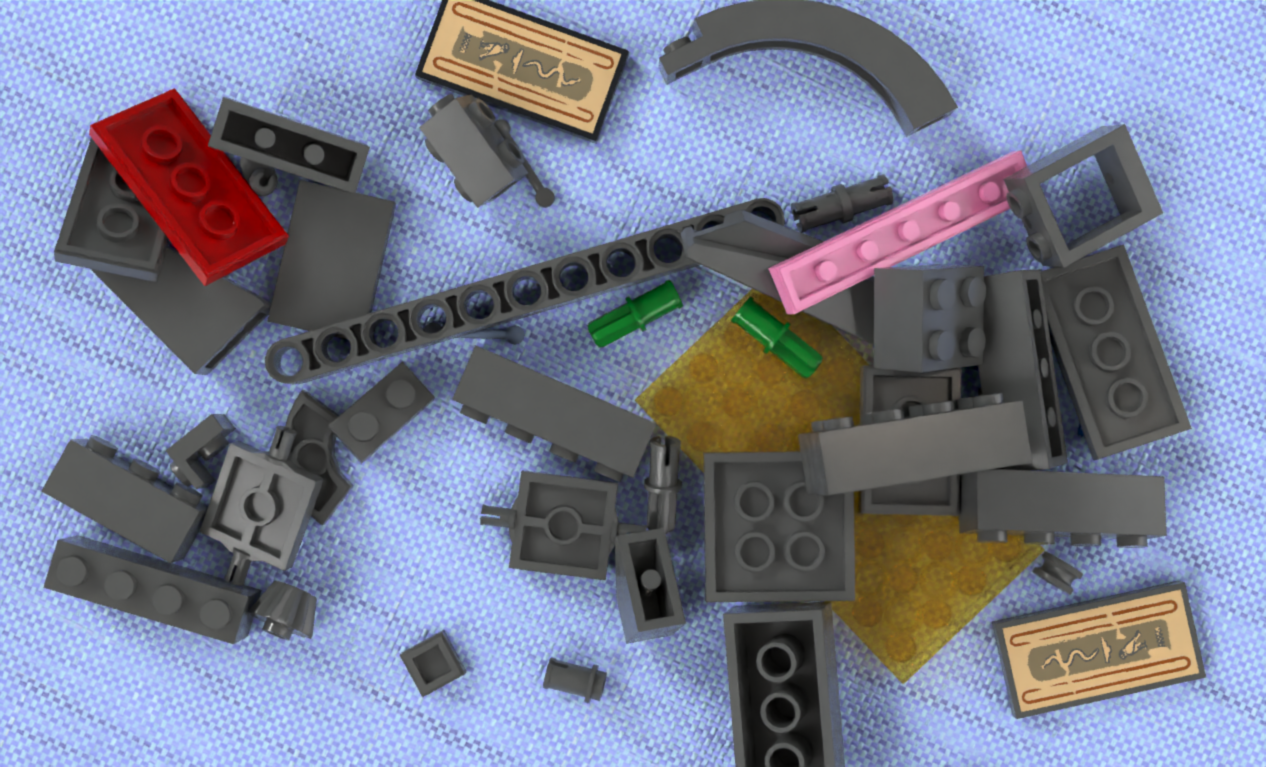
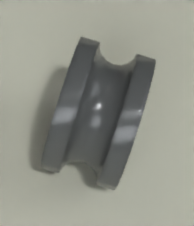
(1057, 572)

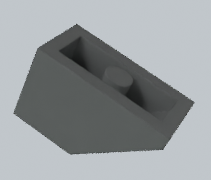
(646, 586)

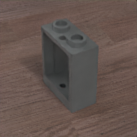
(1125, 181)

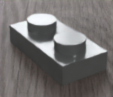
(381, 412)

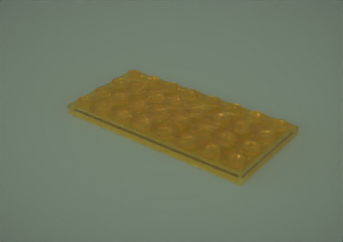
(912, 572)

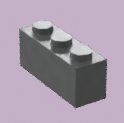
(288, 145)
(127, 497)

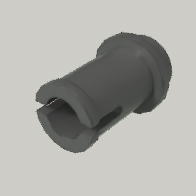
(575, 679)

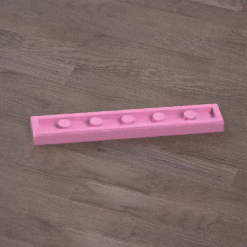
(895, 235)

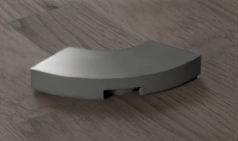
(315, 452)

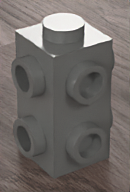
(472, 148)

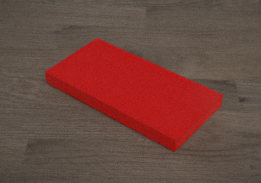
(188, 186)

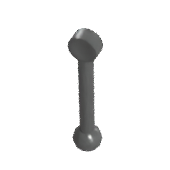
(544, 196)

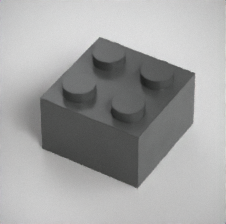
(928, 317)

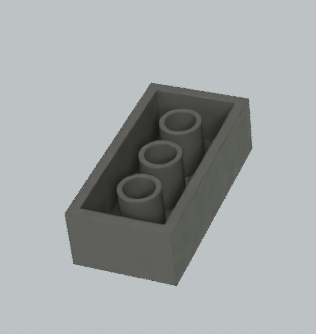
(920, 447)
(784, 685)

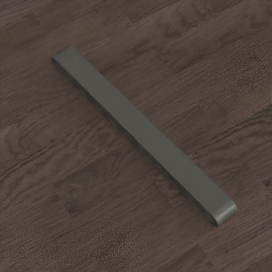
(454, 302)

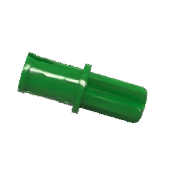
(634, 314)
(777, 338)

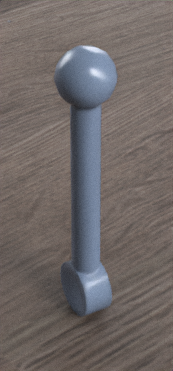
(513, 334)

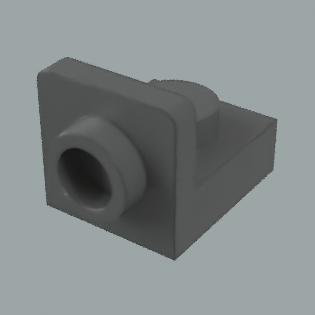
(204, 440)

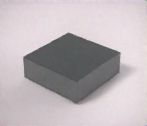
(433, 663)

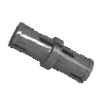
(842, 203)

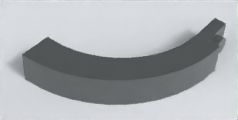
(822, 30)

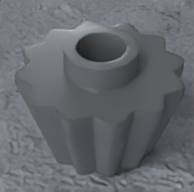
(285, 611)

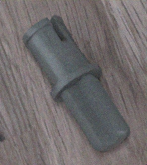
(663, 483)

